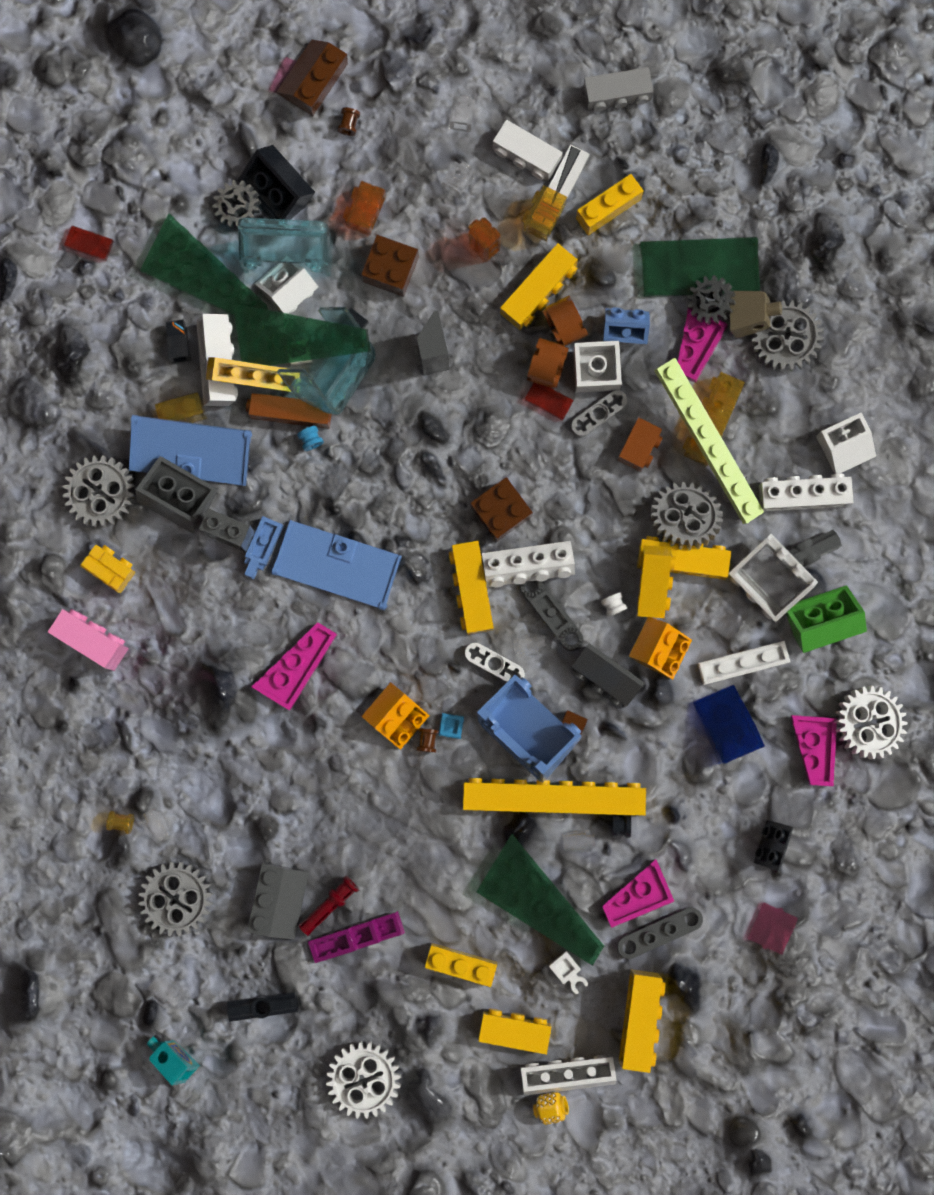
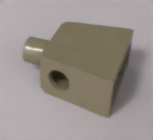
(752, 313)

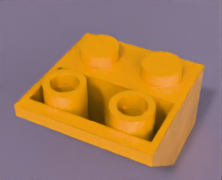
(660, 647)
(395, 716)

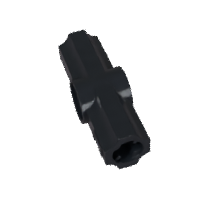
(248, 1009)

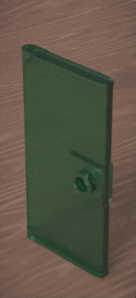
(676, 265)

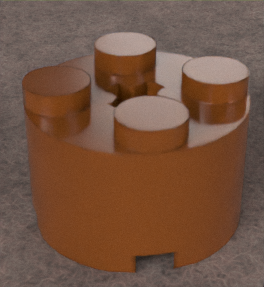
(565, 320)
(547, 363)

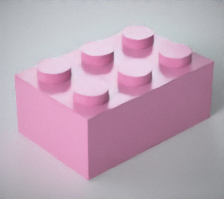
(89, 638)

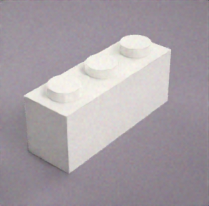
(527, 151)

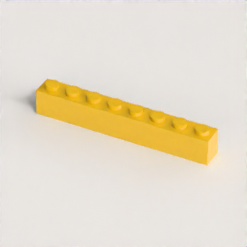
(554, 798)

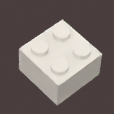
(597, 366)

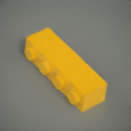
(539, 286)
(245, 374)
(700, 562)
(472, 588)

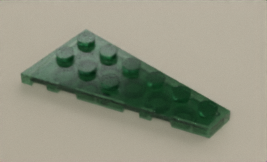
(191, 268)
(285, 338)
(529, 895)

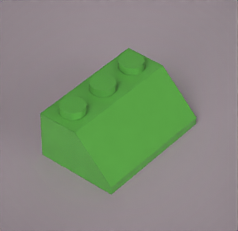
(826, 619)

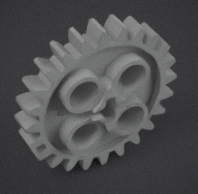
(785, 355)
(87, 507)
(678, 530)
(164, 915)

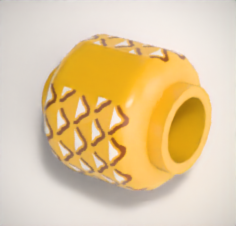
(551, 1108)

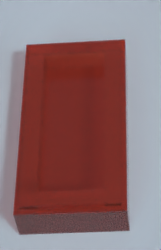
(88, 243)
(549, 400)

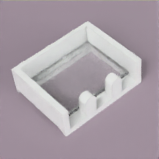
(772, 578)

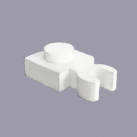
(567, 969)

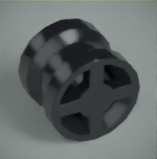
(621, 826)

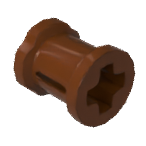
(348, 121)
(427, 740)

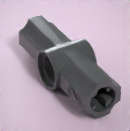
(814, 549)

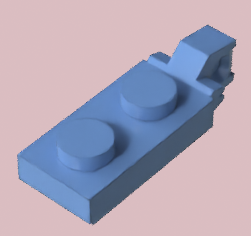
(262, 546)

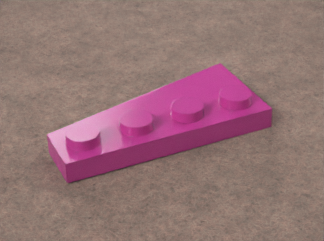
(293, 671)

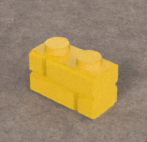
(108, 568)

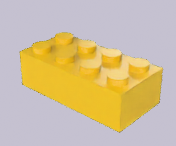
(640, 1021)

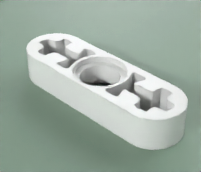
(477, 660)

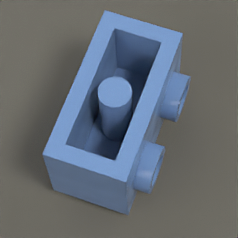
(626, 325)

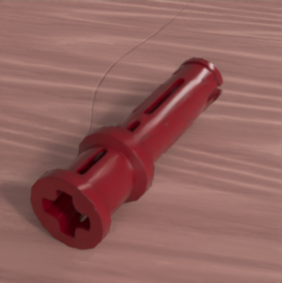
(336, 898)

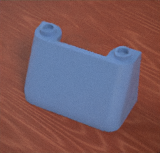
(528, 728)

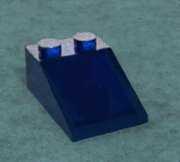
(728, 725)

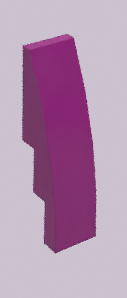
(356, 937)

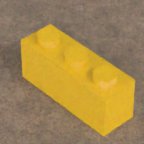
(609, 204)
(655, 582)
(461, 965)
(515, 1031)

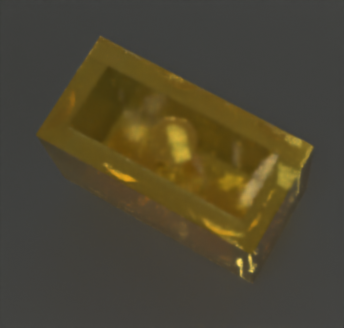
(544, 213)
(182, 409)

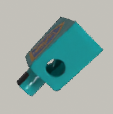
(171, 1060)

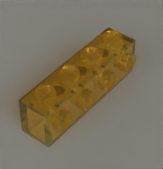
(718, 407)

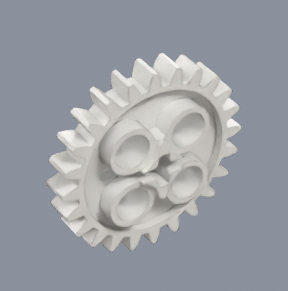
(876, 743)
(371, 1099)

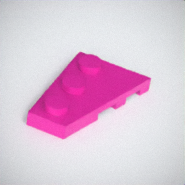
(698, 345)
(817, 747)
(640, 896)

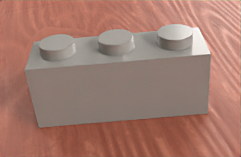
(618, 89)

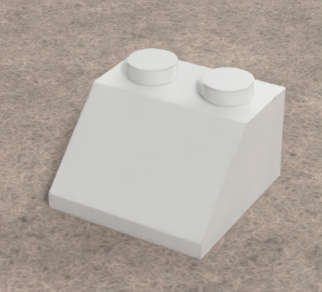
(287, 286)

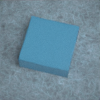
(451, 726)

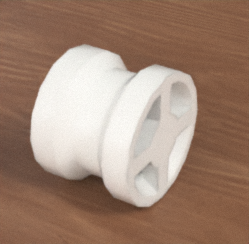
(614, 604)

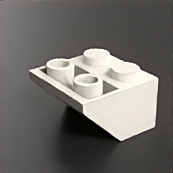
(847, 443)

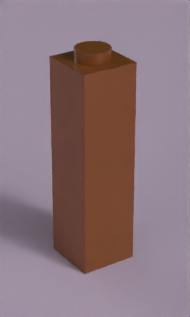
(286, 411)

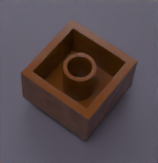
(390, 265)
(501, 509)

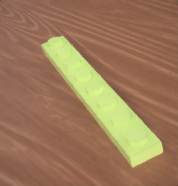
(709, 441)

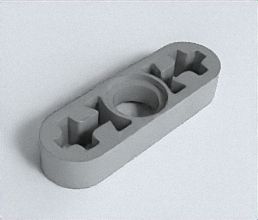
(615, 410)

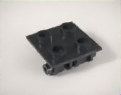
(773, 845)

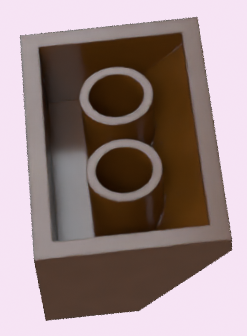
(313, 75)

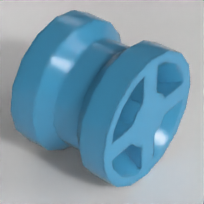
(310, 438)

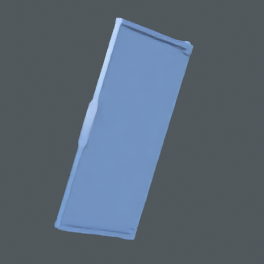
(200, 449)
(337, 564)

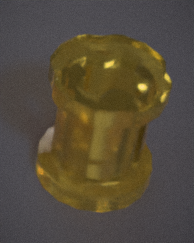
(120, 822)

